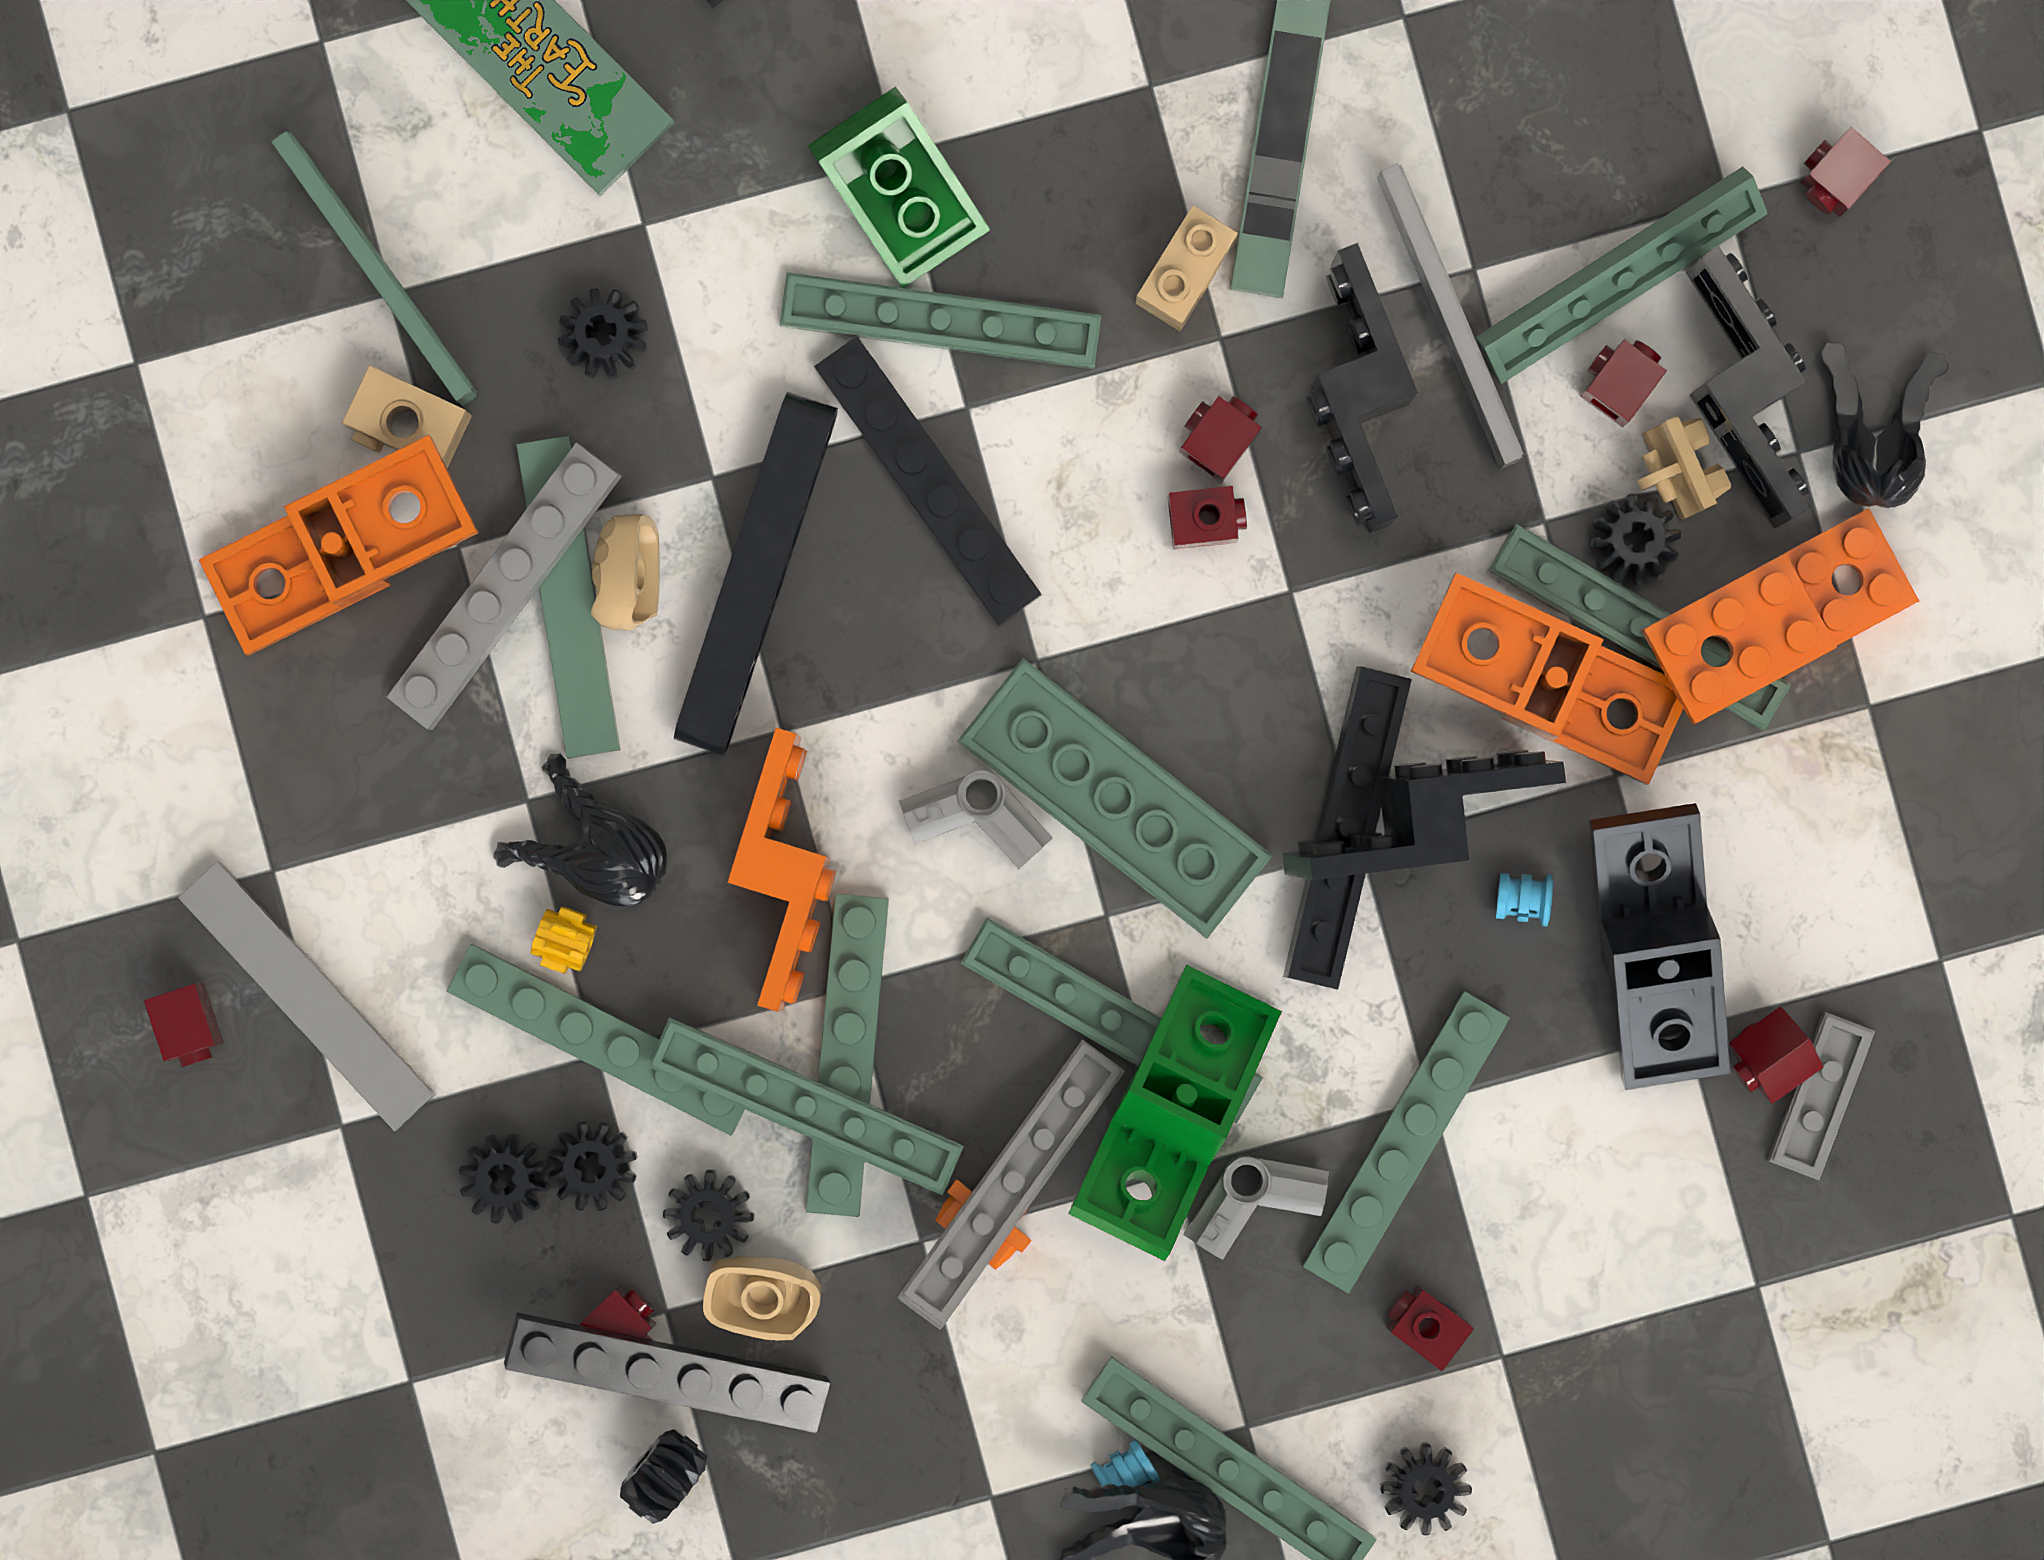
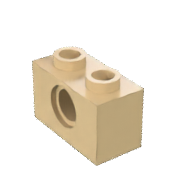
(1186, 268)
(384, 397)

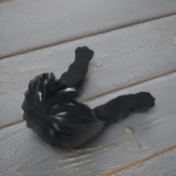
(1893, 464)
(617, 855)
(1173, 1520)

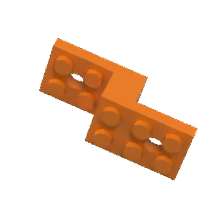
(338, 545)
(1780, 616)
(1549, 678)
(782, 870)

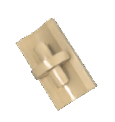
(1677, 470)

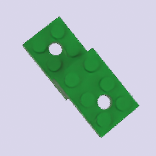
(1175, 1113)

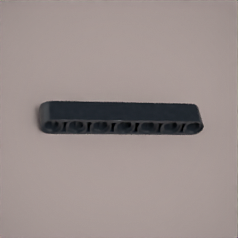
(755, 573)

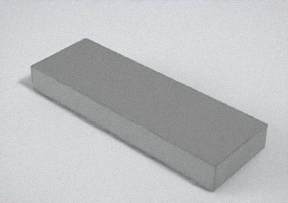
(1821, 1100)

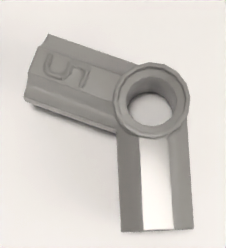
(1005, 823)
(1281, 1187)

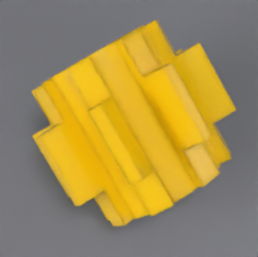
(563, 940)

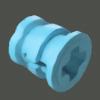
(1525, 898)
(1128, 1469)

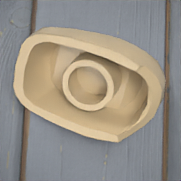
(626, 572)
(761, 1297)

